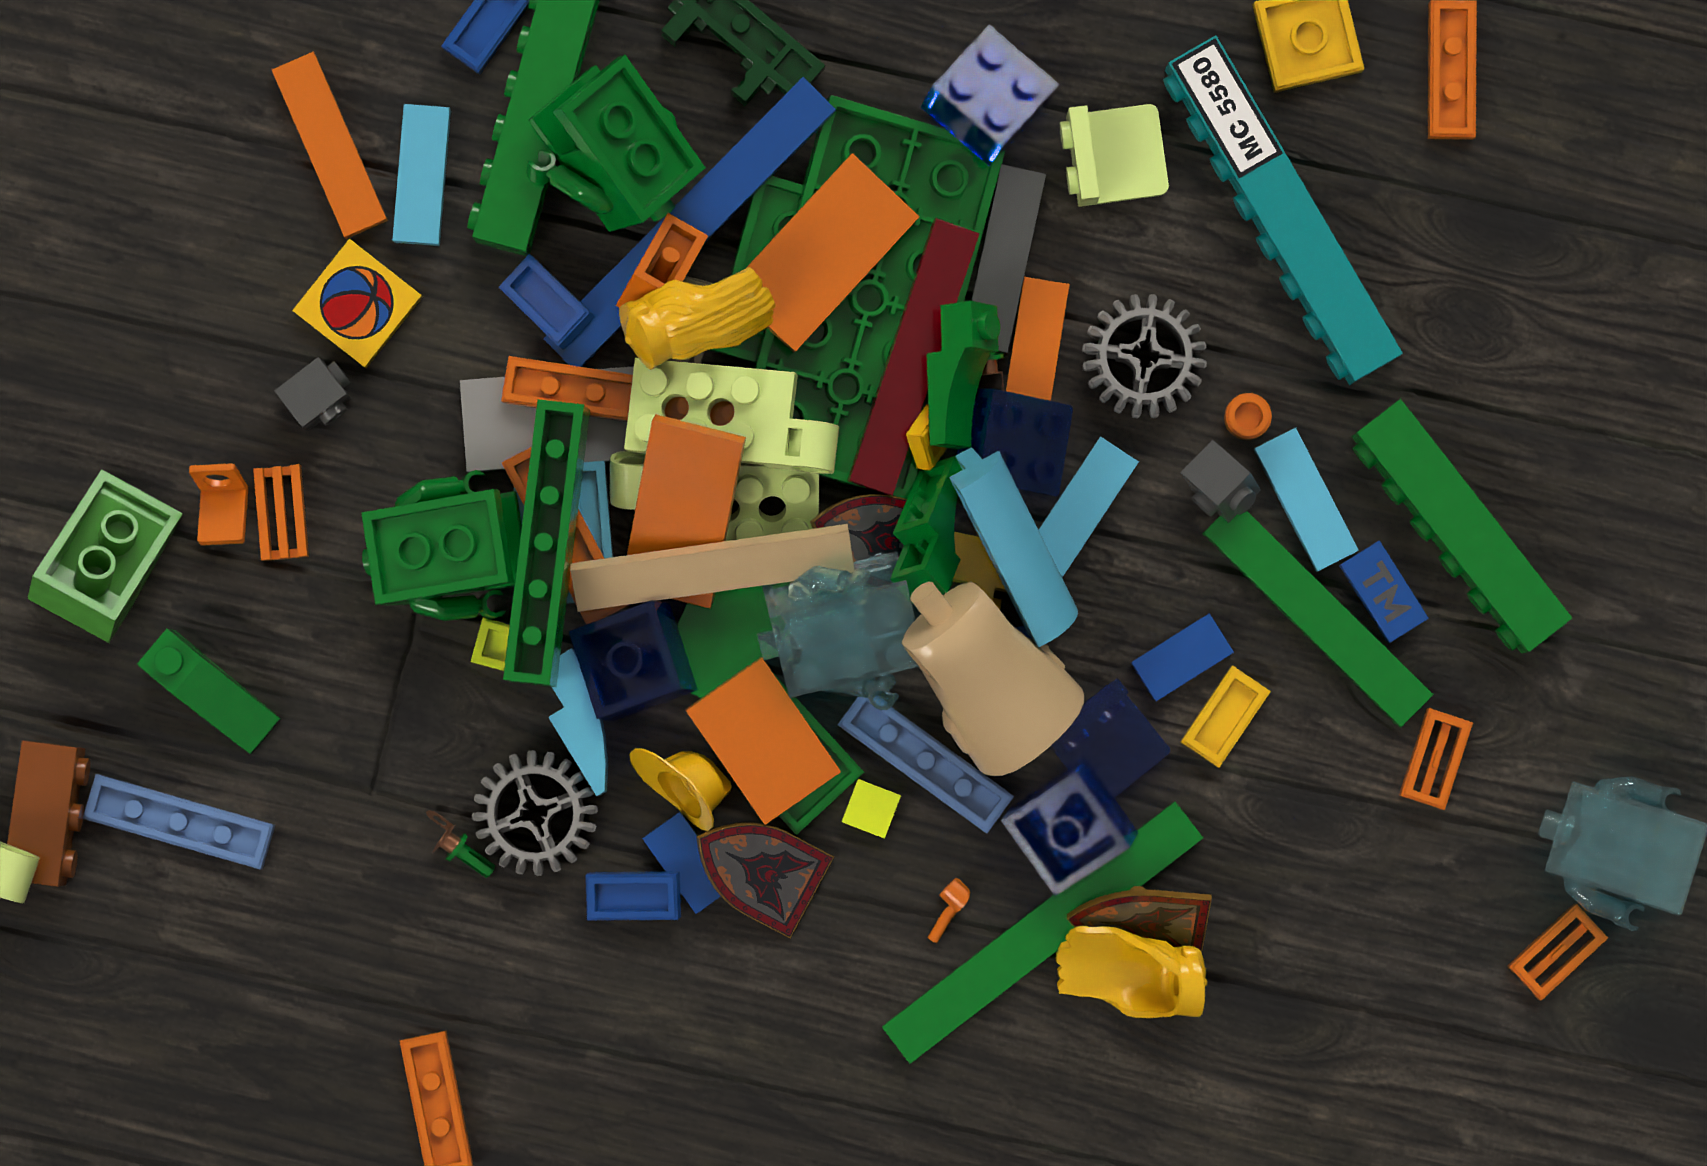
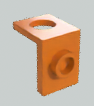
(221, 504)

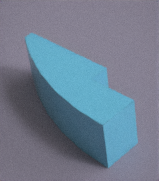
(578, 724)

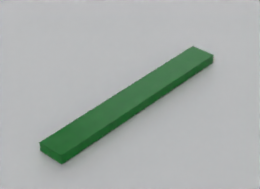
(1035, 937)

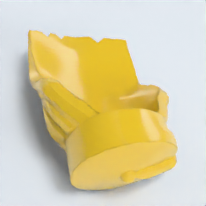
(693, 318)
(1132, 972)

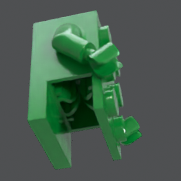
(613, 147)
(443, 547)

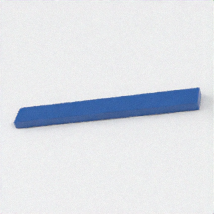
(709, 203)

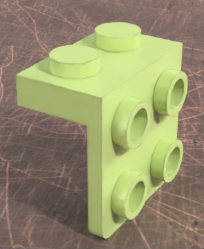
(1114, 154)

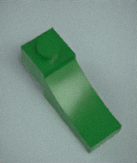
(954, 374)
(928, 529)

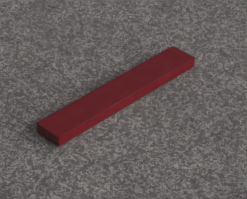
(905, 372)

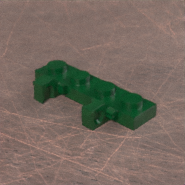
(767, 51)

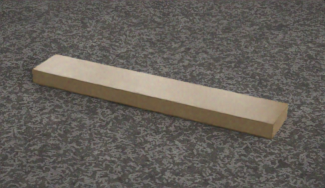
(709, 567)

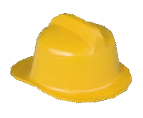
(686, 781)

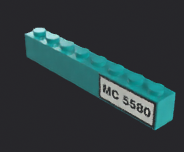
(1281, 210)

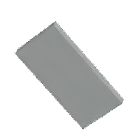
(503, 430)

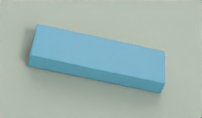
(421, 174)
(1305, 499)
(1085, 502)

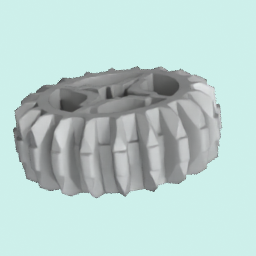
(1166, 358)
(499, 827)

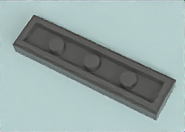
(1008, 245)

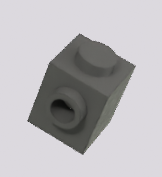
(316, 394)
(1220, 483)

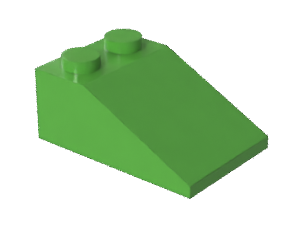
(103, 556)

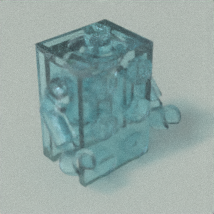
(841, 630)
(1624, 845)

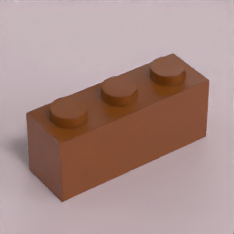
(48, 807)

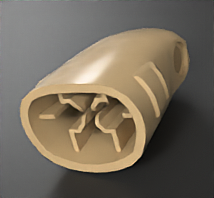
(995, 685)

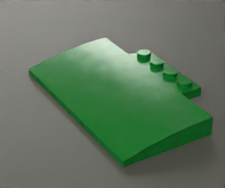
(849, 350)

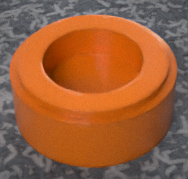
(1247, 416)

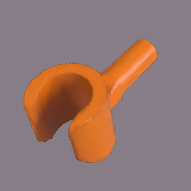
(956, 896)

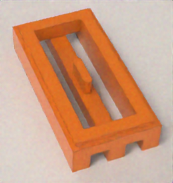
(277, 474)
(1418, 754)
(1528, 978)

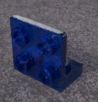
(1027, 434)
(1112, 738)

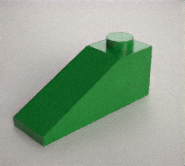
(208, 690)

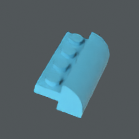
(1014, 545)

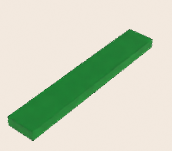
(1319, 616)

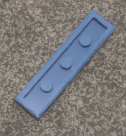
(927, 762)
(179, 821)

